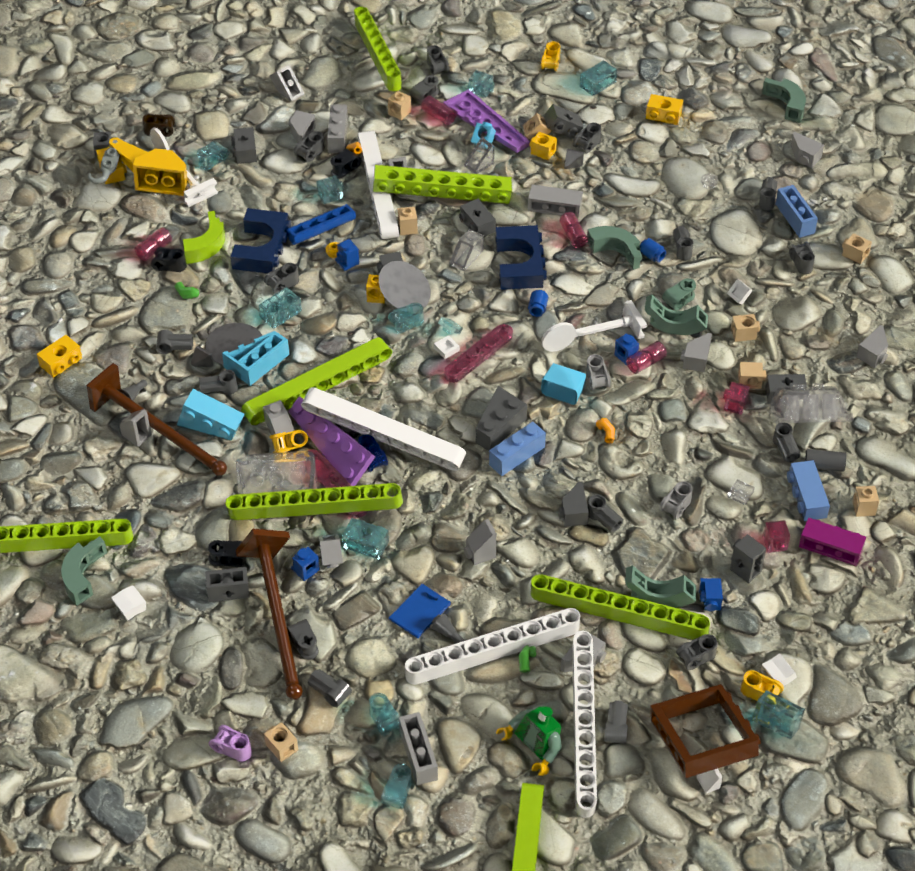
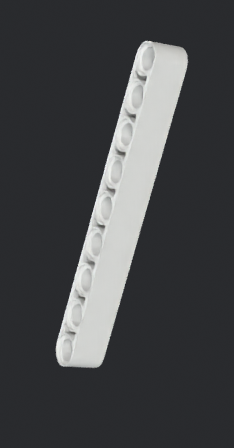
(381, 201)
(383, 429)
(483, 646)
(582, 731)

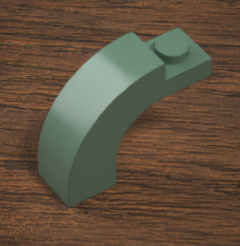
(790, 94)
(615, 239)
(675, 322)
(74, 565)
(671, 593)

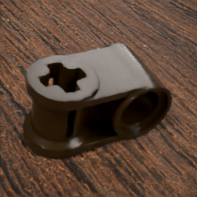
(158, 121)

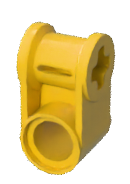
(551, 56)
(286, 441)
(761, 684)

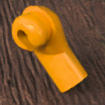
(354, 147)
(609, 429)

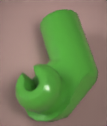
(186, 292)
(524, 662)

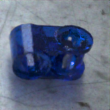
(372, 446)

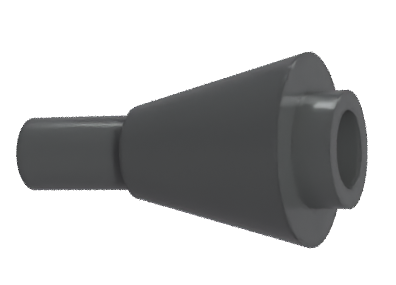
(132, 391)
(444, 626)

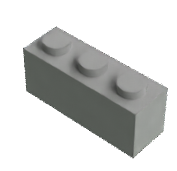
(337, 128)
(554, 200)
(418, 748)

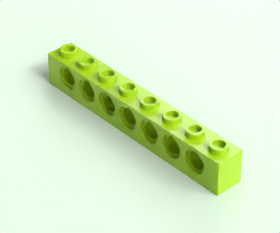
(442, 184)

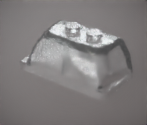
(808, 404)
(276, 472)

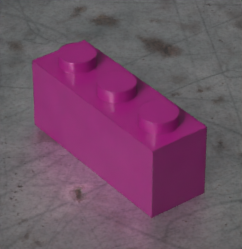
(832, 541)

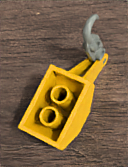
(153, 170)

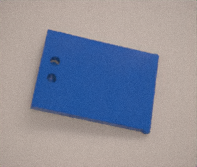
(419, 610)

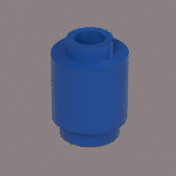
(652, 250)
(538, 303)

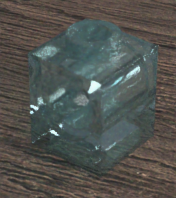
(481, 83)
(330, 189)

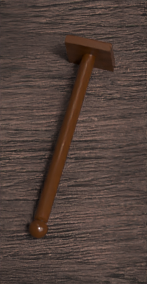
(106, 387)
(266, 545)

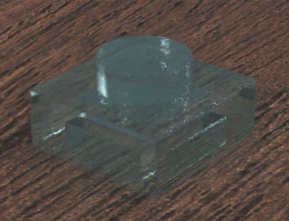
(450, 326)

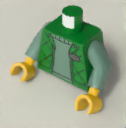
(539, 733)

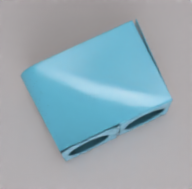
(563, 384)

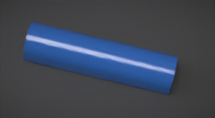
(320, 224)

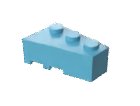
(256, 358)
(209, 416)

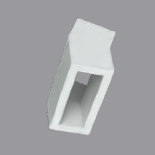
(129, 602)
(778, 669)

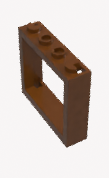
(712, 758)

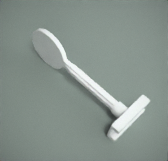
(197, 191)
(563, 334)

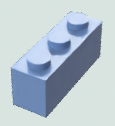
(796, 211)
(517, 448)
(808, 490)

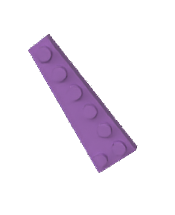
(474, 111)
(337, 446)

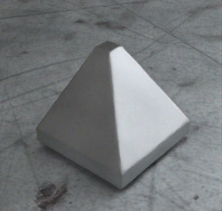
(573, 159)
(201, 358)

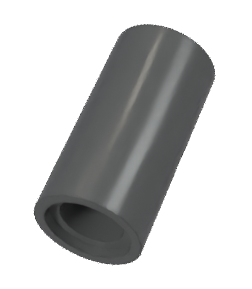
(827, 459)

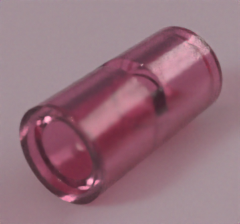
(438, 110)
(573, 230)
(147, 247)
(646, 357)

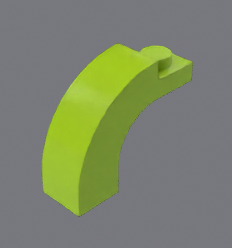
(206, 245)

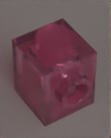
(736, 398)
(776, 536)

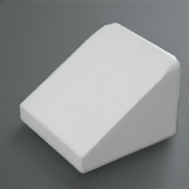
(710, 780)

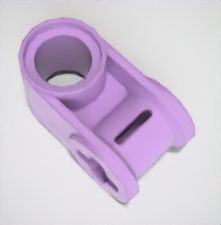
(228, 743)

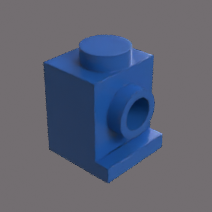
(347, 255)
(625, 344)
(302, 559)
(711, 593)

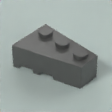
(500, 419)

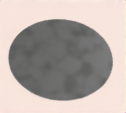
(404, 284)
(229, 338)

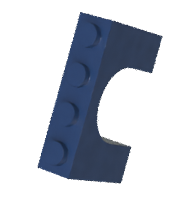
(525, 240)
(264, 257)

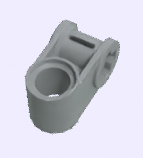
(597, 372)
(677, 499)

